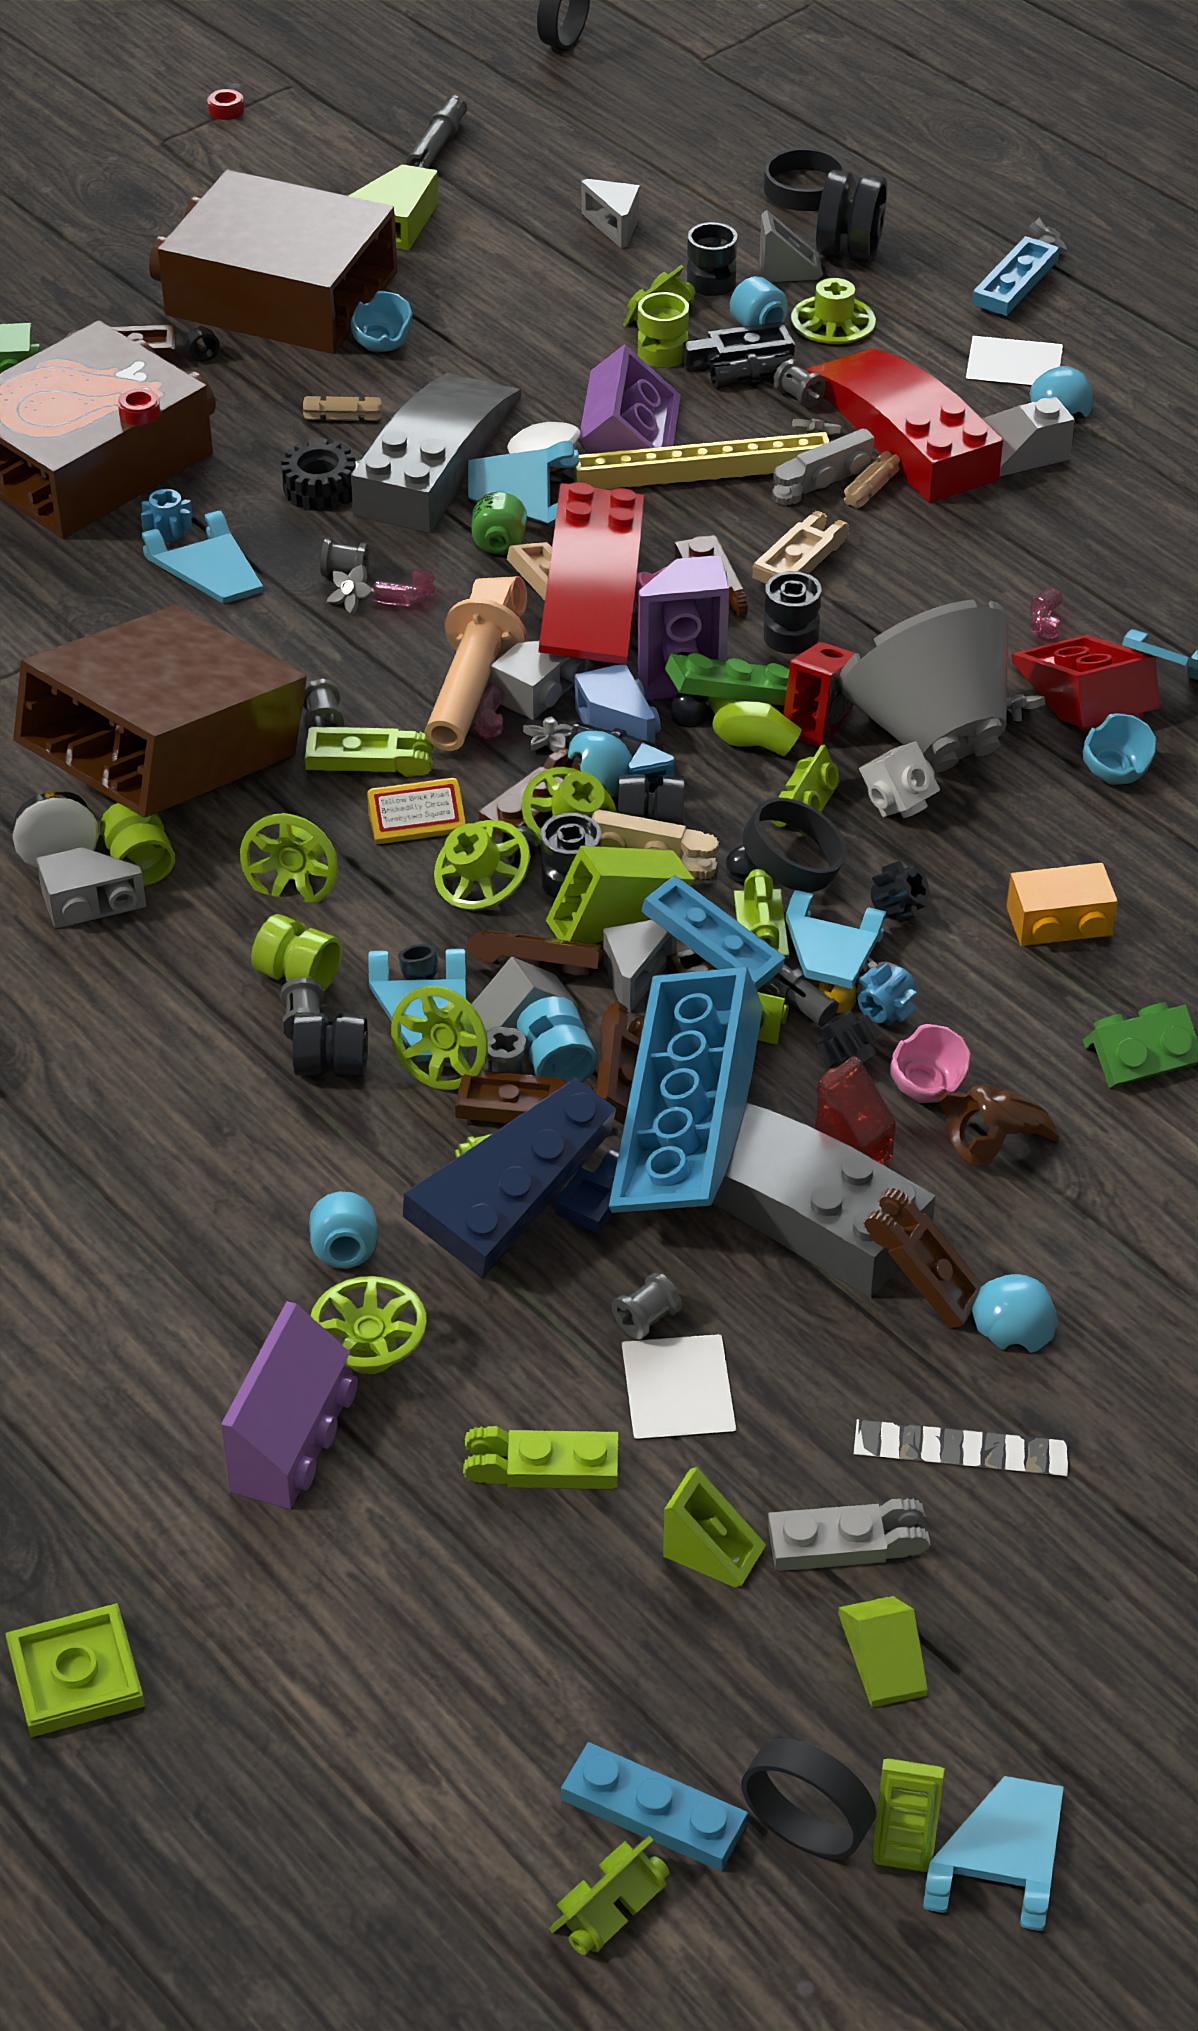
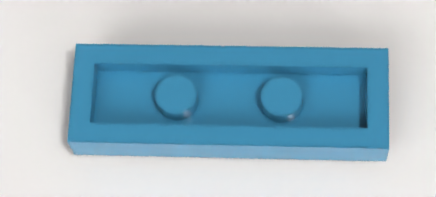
(1015, 276)
(711, 931)
(654, 1806)

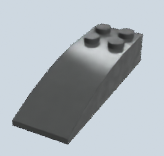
(426, 451)
(813, 1196)

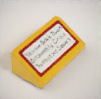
(415, 810)

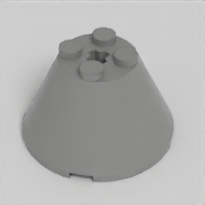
(937, 681)

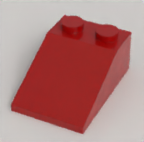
(1091, 679)

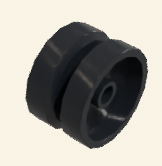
(851, 215)

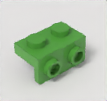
(1144, 1045)

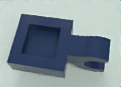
(588, 1195)

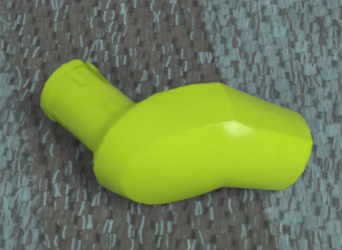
(753, 725)

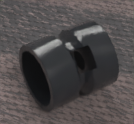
(712, 258)
(792, 612)
(652, 800)
(560, 843)
(330, 1044)

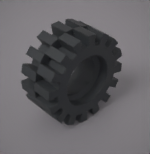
(318, 474)

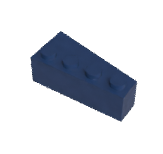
(504, 1182)

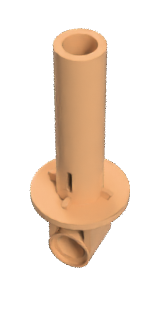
(480, 633)

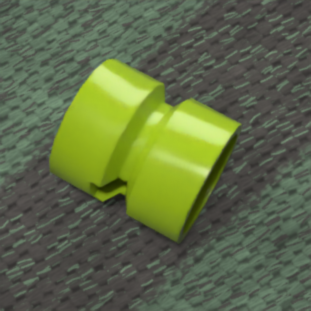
(662, 329)
(138, 842)
(292, 951)

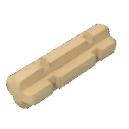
(342, 408)
(872, 479)

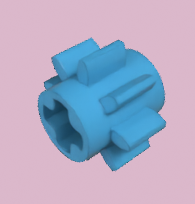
(167, 514)
(887, 994)

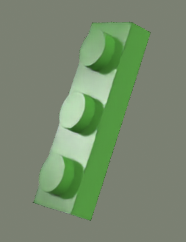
(728, 679)

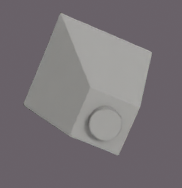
(1033, 435)

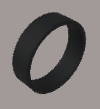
(572, 27)
(798, 159)
(810, 822)
(824, 1774)

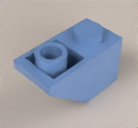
(614, 700)

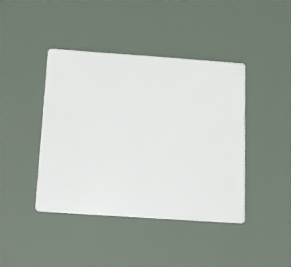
(1011, 359)
(678, 1386)

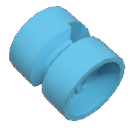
(557, 1040)

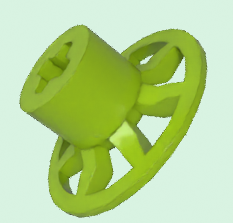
(833, 308)
(576, 794)
(291, 856)
(476, 858)
(444, 1034)
(370, 1330)

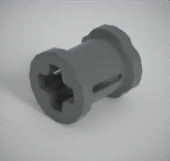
(800, 382)
(343, 557)
(322, 705)
(300, 996)
(506, 1051)
(646, 1305)

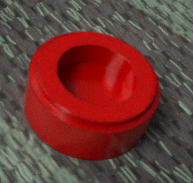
(226, 104)
(139, 406)

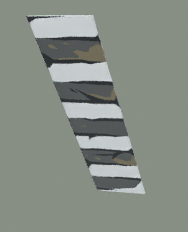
(961, 1447)

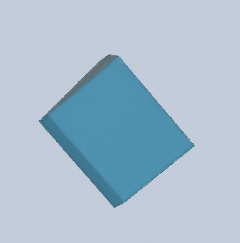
(651, 763)

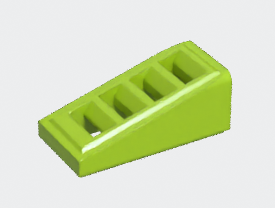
(907, 1818)

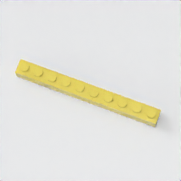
(692, 461)

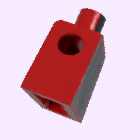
(815, 684)

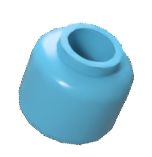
(758, 302)
(343, 1230)

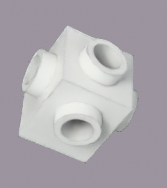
(900, 781)

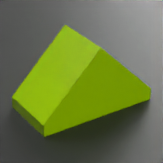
(708, 1532)
(885, 1649)

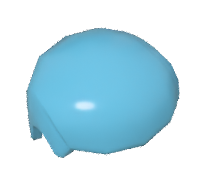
(382, 322)
(1068, 386)
(1119, 749)
(602, 757)
(1015, 1312)

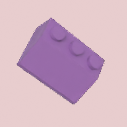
(627, 406)
(681, 614)
(286, 1410)

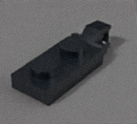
(735, 343)

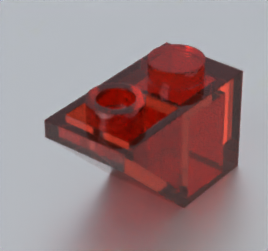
(855, 1111)

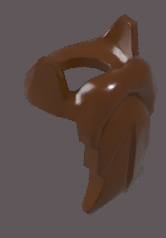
(1002, 1113)

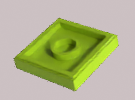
(74, 1670)

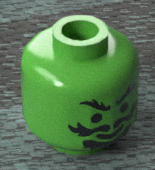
(498, 519)

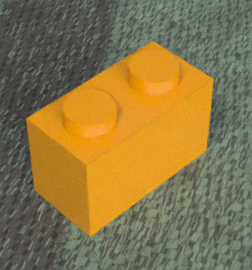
(1061, 904)

